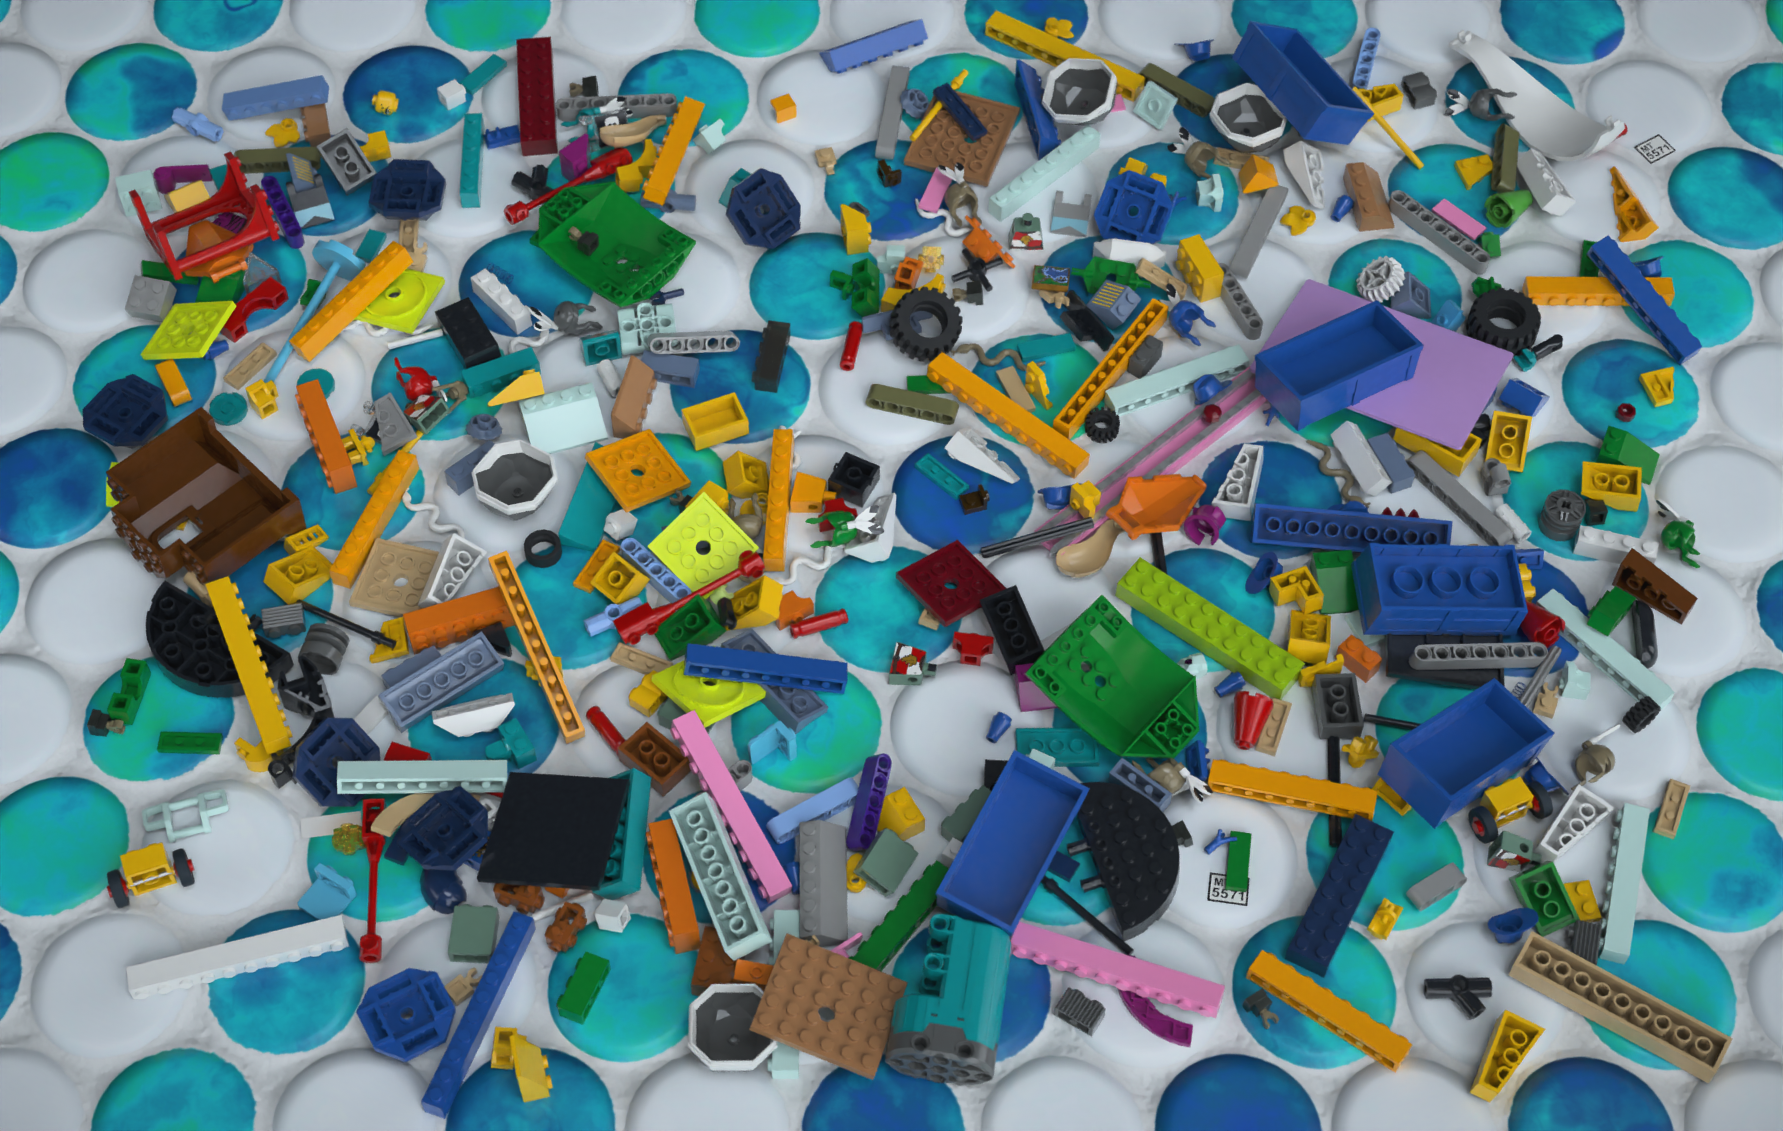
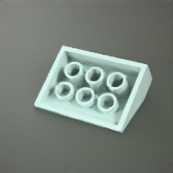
(563, 419)

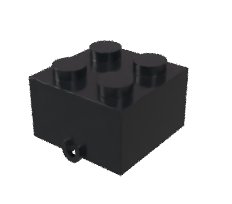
(854, 479)

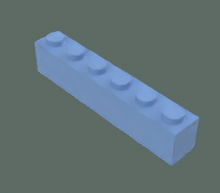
(275, 97)

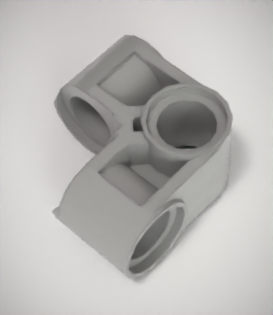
(1495, 477)

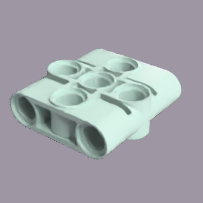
(638, 329)

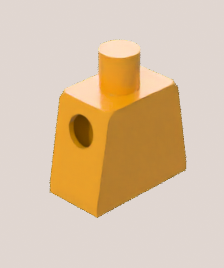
(809, 494)

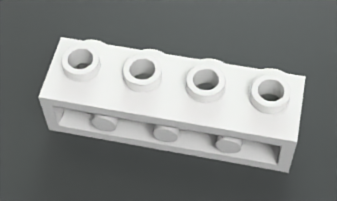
(501, 301)
(1360, 458)
(1611, 546)

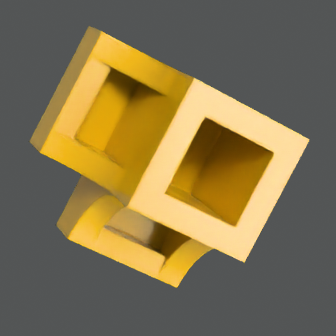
(263, 397)
(1085, 498)
(501, 1047)

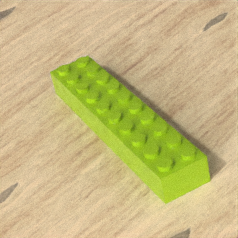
(1209, 629)

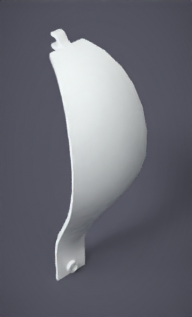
(1540, 116)

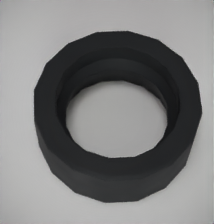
(545, 560)

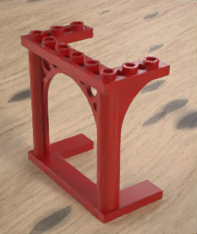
(231, 194)

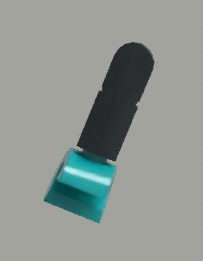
(1528, 359)

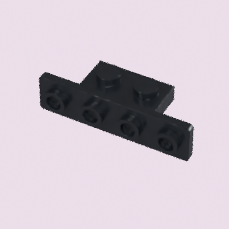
(1085, 323)

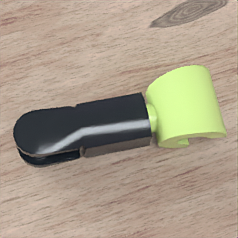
(725, 608)

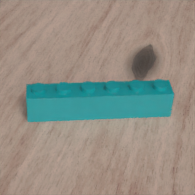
(472, 160)

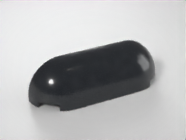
(1644, 633)

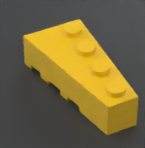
(1384, 98)
(1505, 1051)

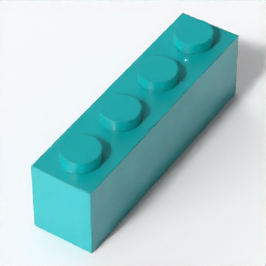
(499, 372)

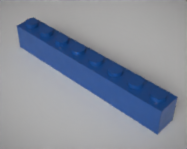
(1644, 300)
(765, 668)

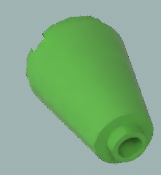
(1507, 207)

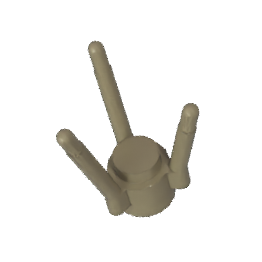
(457, 390)

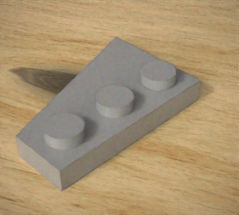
(393, 424)

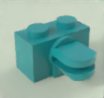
(512, 745)

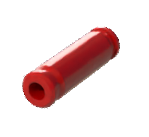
(851, 346)
(818, 623)
(605, 728)

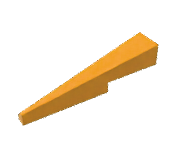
(1633, 218)

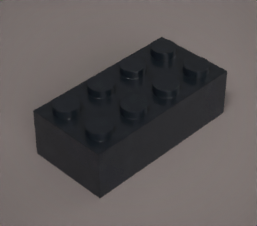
(467, 333)
(1012, 628)

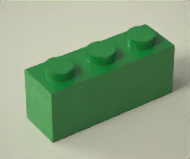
(1610, 610)
(583, 987)

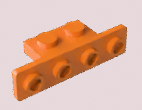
(982, 246)

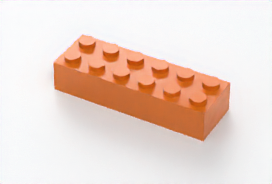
(325, 437)
(456, 619)
(673, 886)

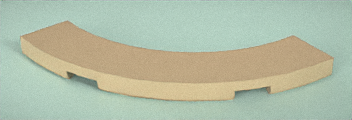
(399, 811)

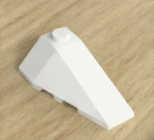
(1306, 167)
(971, 449)
(872, 546)

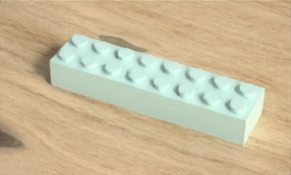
(720, 876)

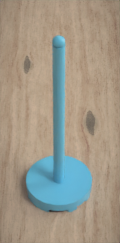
(338, 262)

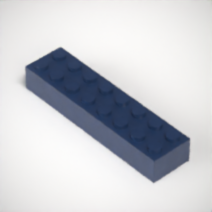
(1339, 895)

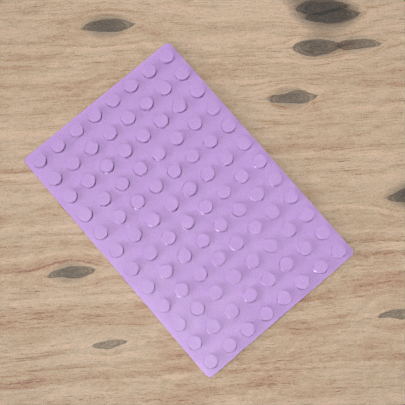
(1450, 379)

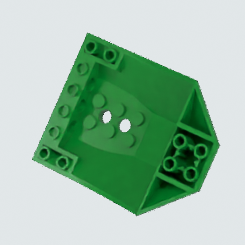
(623, 233)
(1146, 698)

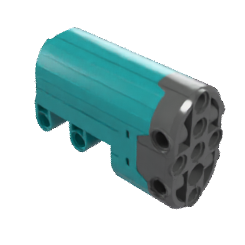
(956, 1025)

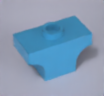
(1449, 316)

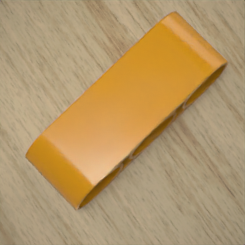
(173, 382)

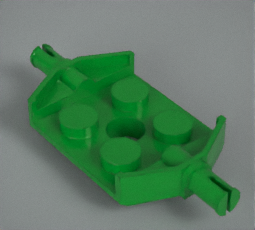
(1100, 268)

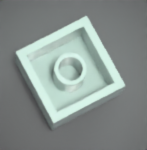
(145, 186)

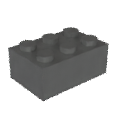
(346, 161)
(1337, 705)

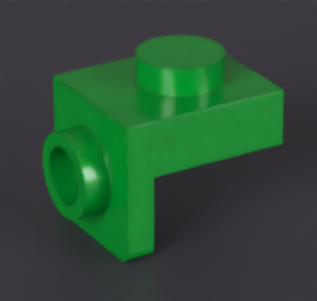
(1490, 243)
(842, 282)
(312, 286)

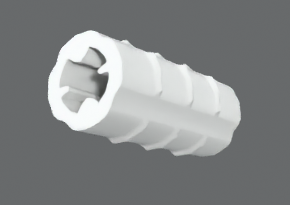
(610, 376)
(1513, 522)

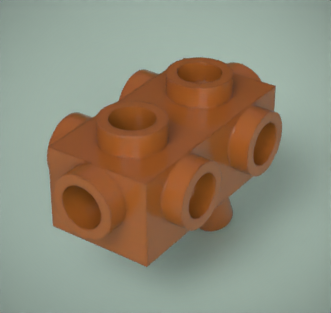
(525, 897)
(562, 934)

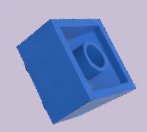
(1523, 397)

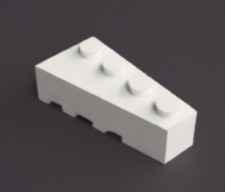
(1544, 183)
(1239, 490)
(450, 570)
(1575, 820)

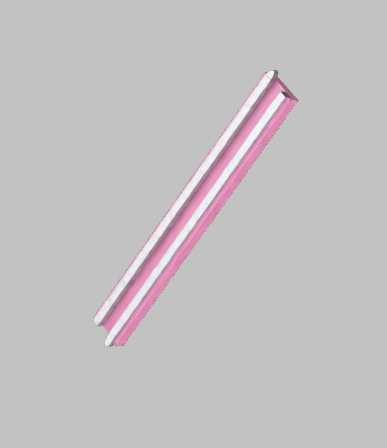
(1165, 454)

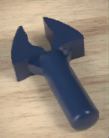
(664, 296)

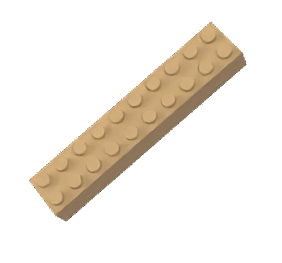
(1621, 1007)

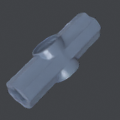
(673, 202)

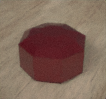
(1625, 412)
(1212, 413)

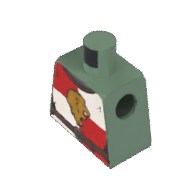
(1026, 233)
(426, 412)
(909, 666)
(1512, 852)

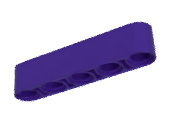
(283, 212)
(869, 802)

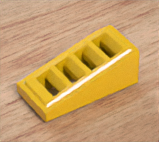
(293, 545)

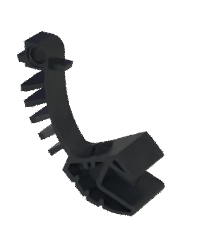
(303, 696)

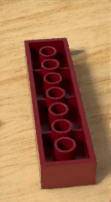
(536, 96)

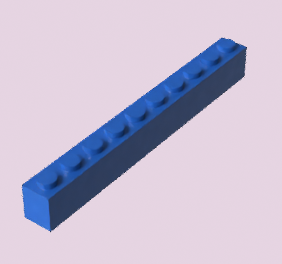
(478, 1015)

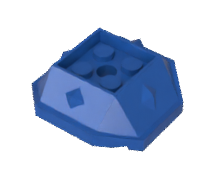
(1123, 195)
(403, 994)

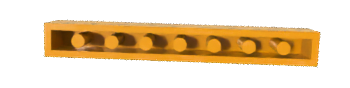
(673, 152)
(1586, 290)
(351, 301)
(778, 500)
(374, 519)
(1292, 790)
(1329, 1010)

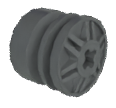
(1562, 515)
(325, 647)

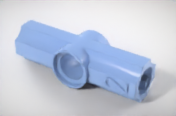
(197, 124)
(604, 620)

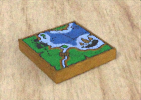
(1050, 278)

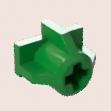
(1483, 285)

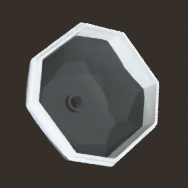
(1080, 84)
(1247, 119)
(510, 470)
(727, 1013)

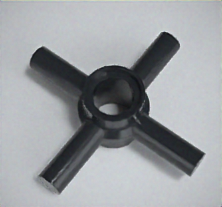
(977, 269)

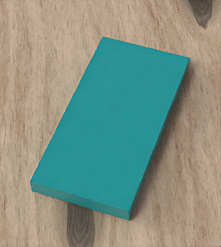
(1067, 745)

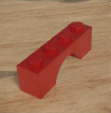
(267, 295)

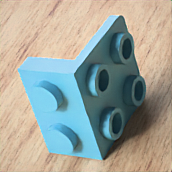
(774, 737)
(328, 894)

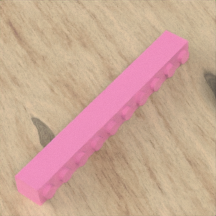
(732, 807)
(1117, 970)

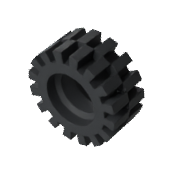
(1102, 433)
(1641, 714)

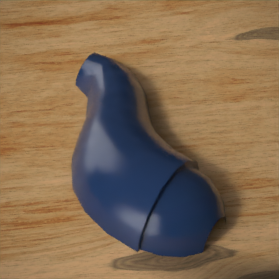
(442, 890)

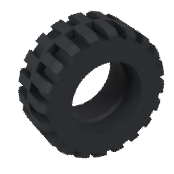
(1509, 306)
(941, 308)

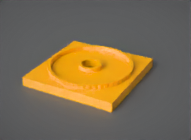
(640, 452)

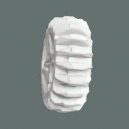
(1380, 279)

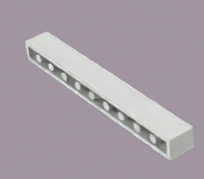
(237, 957)

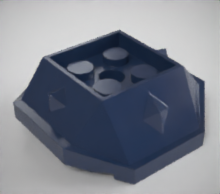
(407, 190)
(779, 205)
(126, 412)
(314, 757)
(445, 830)

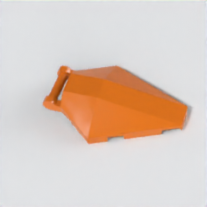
(208, 234)
(1156, 503)

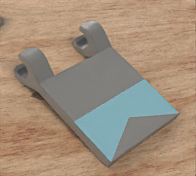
(1070, 218)

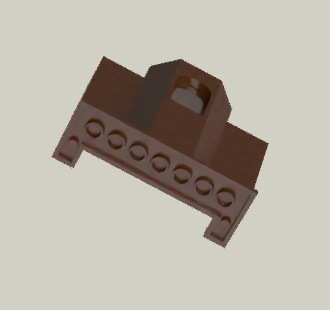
(201, 477)

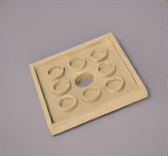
(384, 566)

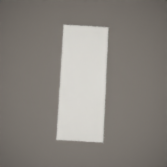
(325, 824)

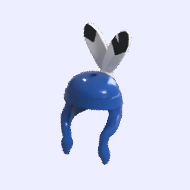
(1184, 313)

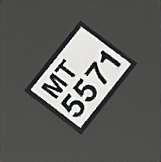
(1654, 149)
(1217, 891)

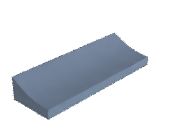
(441, 681)
(790, 705)

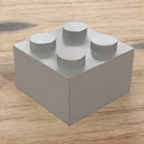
(150, 298)

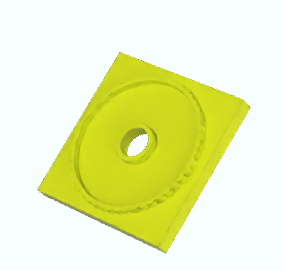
(406, 310)
(201, 319)
(701, 522)
(709, 702)

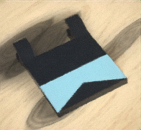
(312, 205)

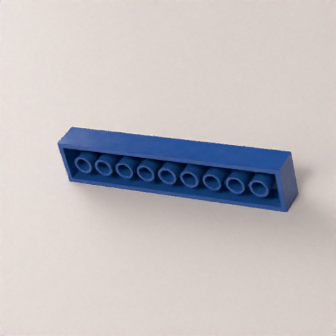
(1342, 528)

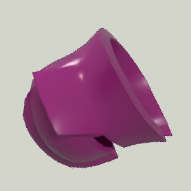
(1207, 519)

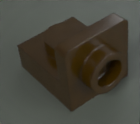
(887, 176)
(974, 501)

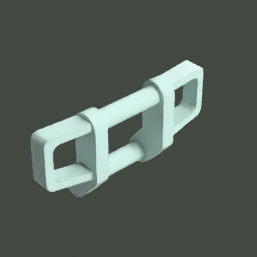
(205, 812)

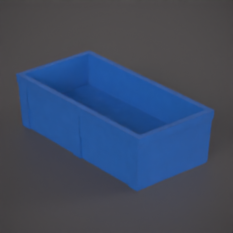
(1301, 83)
(1337, 364)
(1439, 590)
(1463, 752)
(1011, 844)

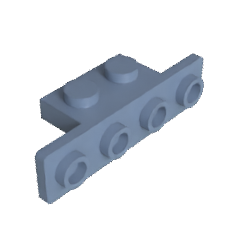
(881, 322)

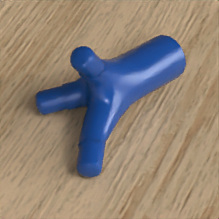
(1175, 200)
(1272, 411)
(1219, 840)

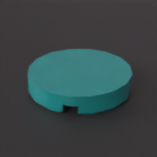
(324, 377)
(228, 408)

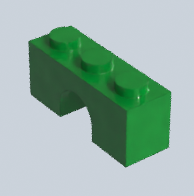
(867, 277)
(134, 678)

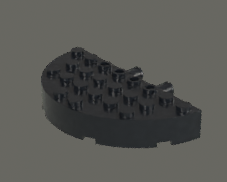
(193, 648)
(1131, 852)

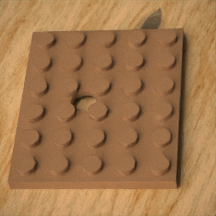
(945, 145)
(815, 978)

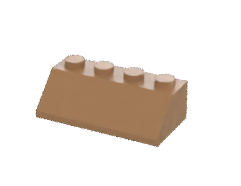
(1369, 200)
(633, 399)

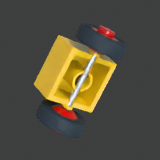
(1506, 804)
(147, 871)

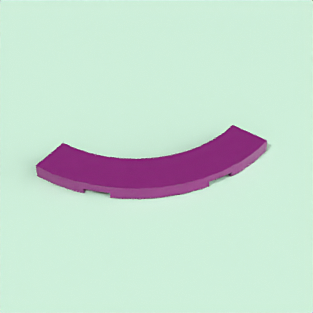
(1156, 1022)

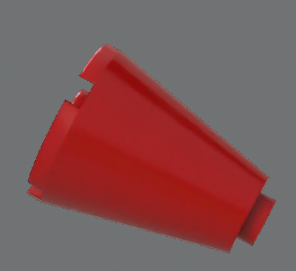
(1541, 625)
(1250, 717)

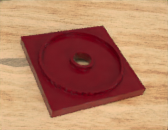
(949, 565)

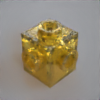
(935, 252)
(348, 839)

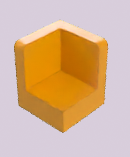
(784, 108)

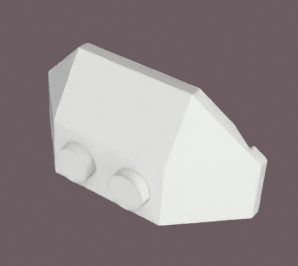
(1129, 252)
(474, 715)

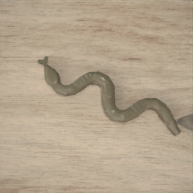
(964, 348)
(1336, 472)

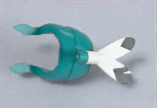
(611, 106)

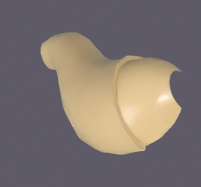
(631, 133)
(1091, 554)

